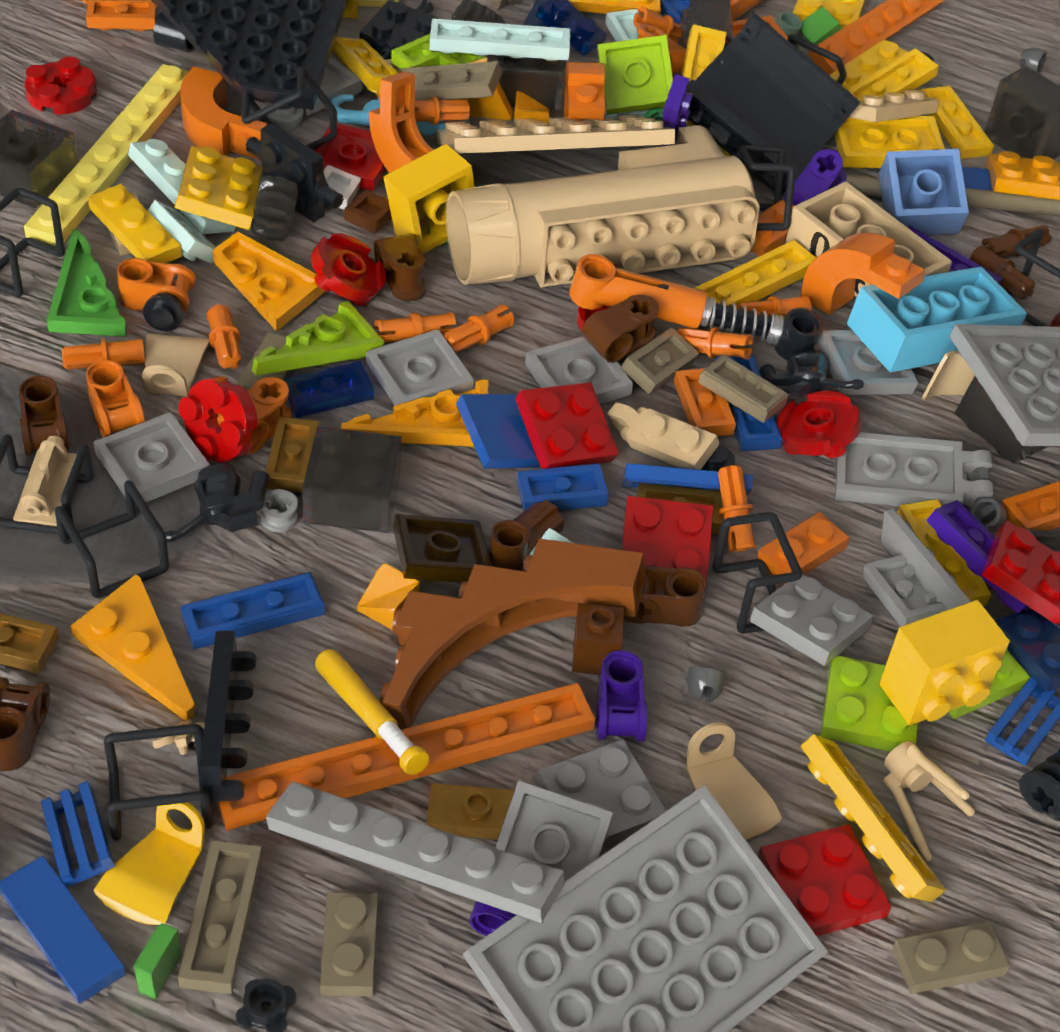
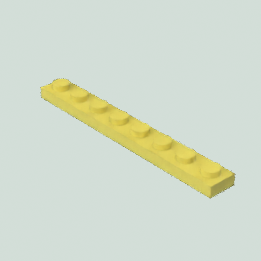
(109, 154)

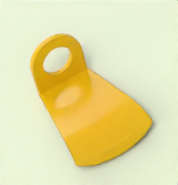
(154, 870)

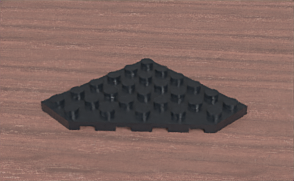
(261, 41)

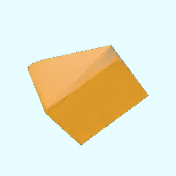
(529, 108)
(386, 594)

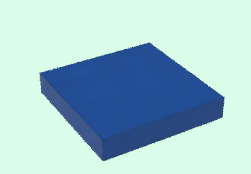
(497, 430)

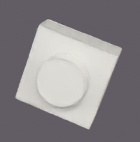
(342, 183)

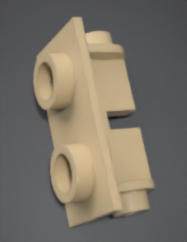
(45, 483)

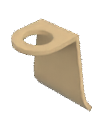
(172, 363)
(950, 377)
(730, 783)

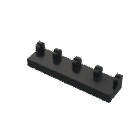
(222, 721)

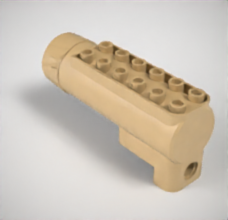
(649, 215)

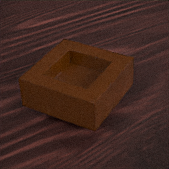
(368, 211)

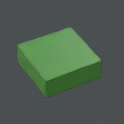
(819, 26)
(157, 960)

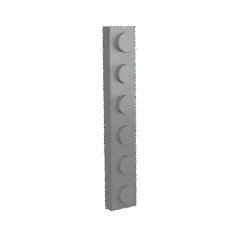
(417, 851)

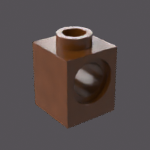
(595, 636)

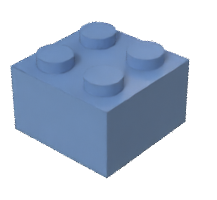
(925, 190)

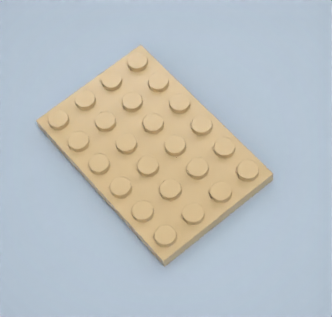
(558, 134)

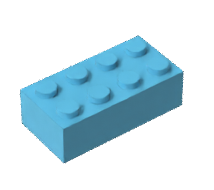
(918, 325)

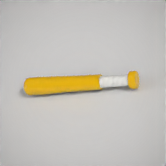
(366, 705)

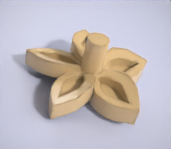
(181, 740)

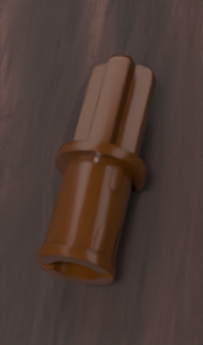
(1005, 244)
(1012, 278)

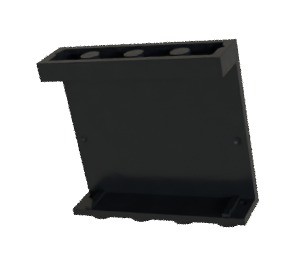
(768, 96)

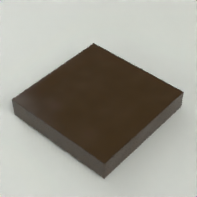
(439, 547)

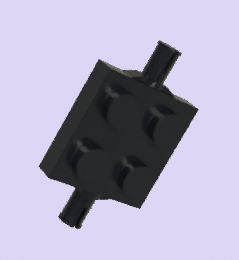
(396, 26)
(291, 159)

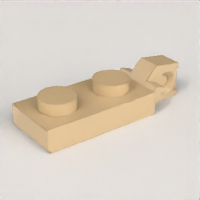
(663, 436)

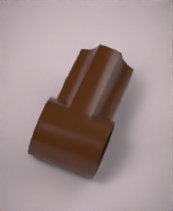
(517, 538)

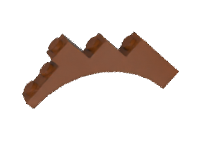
(445, 630)

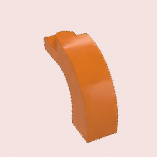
(584, 91)
(205, 121)
(394, 123)
(861, 256)

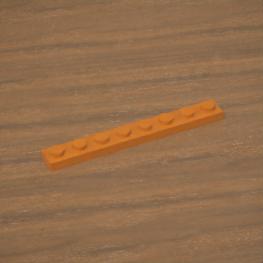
(448, 741)

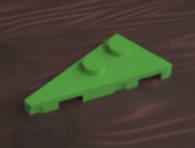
(81, 296)

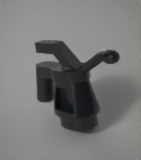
(805, 375)
(220, 500)

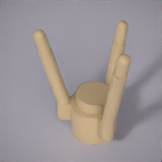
(915, 771)

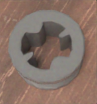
(287, 504)

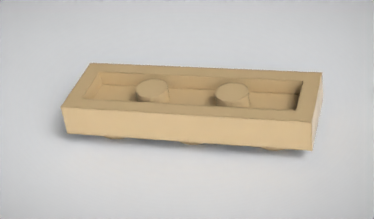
(894, 106)

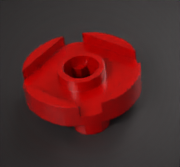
(45, 80)
(358, 280)
(200, 412)
(804, 434)

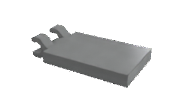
(911, 470)

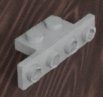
(911, 580)

